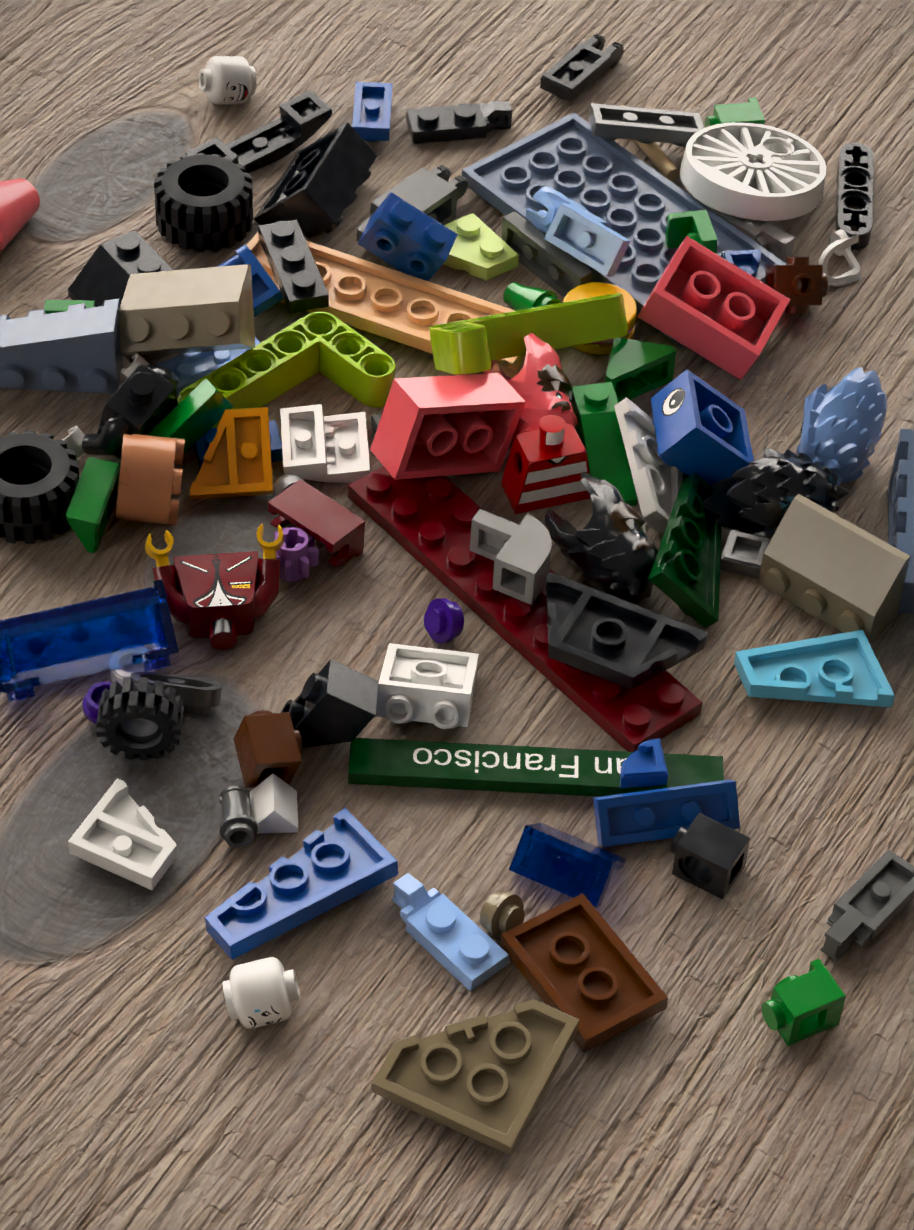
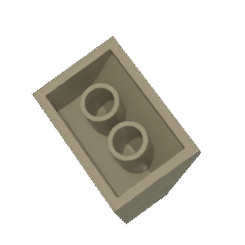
(187, 311)
(834, 569)

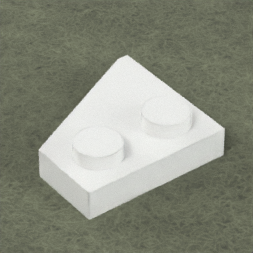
(124, 839)

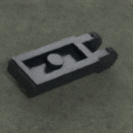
(581, 67)

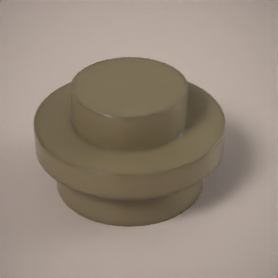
(501, 913)

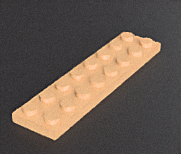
(390, 301)

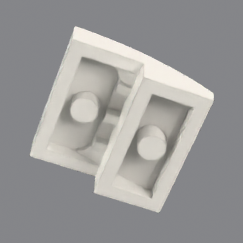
(324, 446)

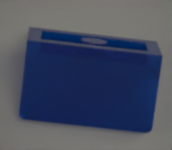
(565, 862)

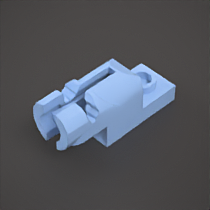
(578, 231)

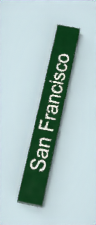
(511, 767)

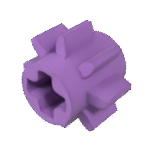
(296, 554)

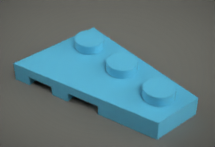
(817, 670)

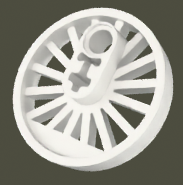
(753, 171)

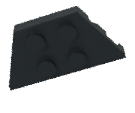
(613, 635)

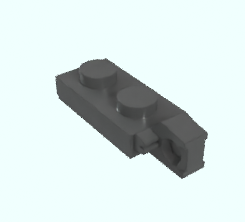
(869, 905)

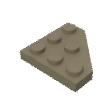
(481, 1071)

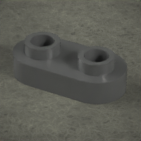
(196, 693)

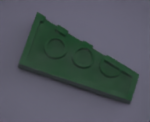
(691, 554)

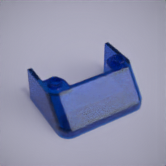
(86, 640)

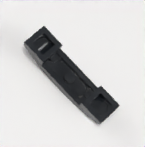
(298, 122)

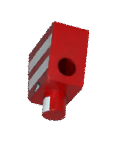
(545, 467)

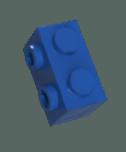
(407, 238)

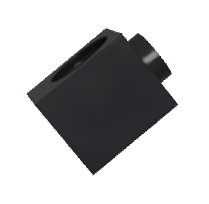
(709, 855)

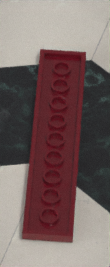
(434, 526)

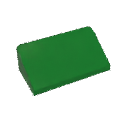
(193, 415)
(93, 501)

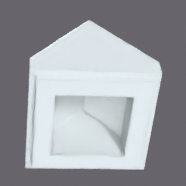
(274, 806)

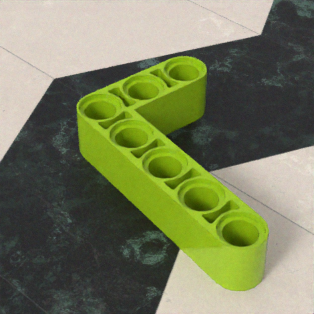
(473, 343)
(298, 352)

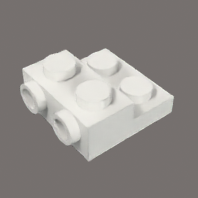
(427, 686)

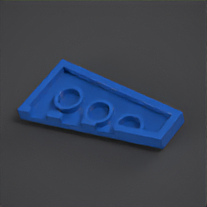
(314, 880)

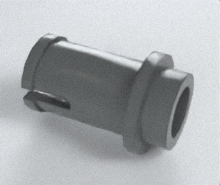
(237, 825)

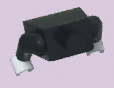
(133, 409)

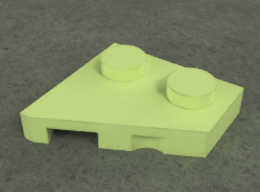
(479, 249)

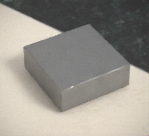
(743, 554)

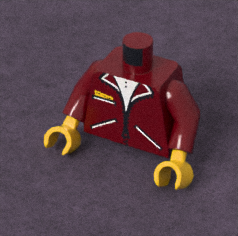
(221, 591)

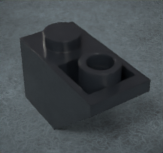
(333, 705)

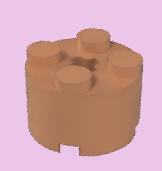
(149, 479)

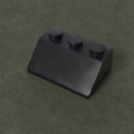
(320, 182)
(110, 268)

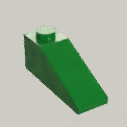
(602, 437)

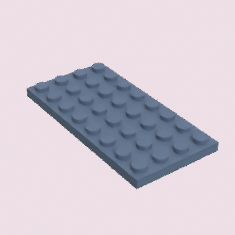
(607, 184)

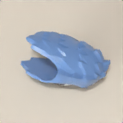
(844, 424)

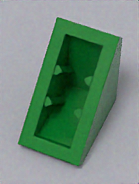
(639, 367)

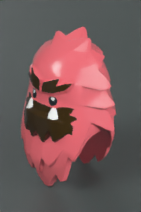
(541, 386)

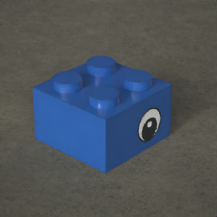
(700, 429)

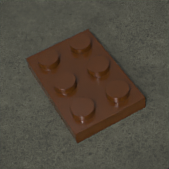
(584, 970)

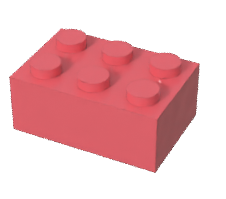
(714, 308)
(447, 425)

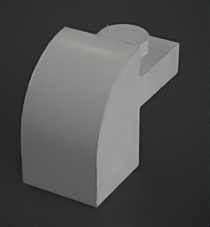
(518, 552)

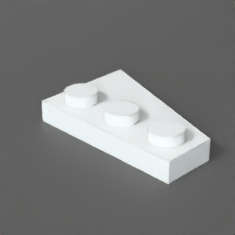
(653, 479)

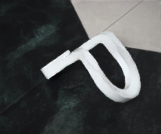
(841, 245)

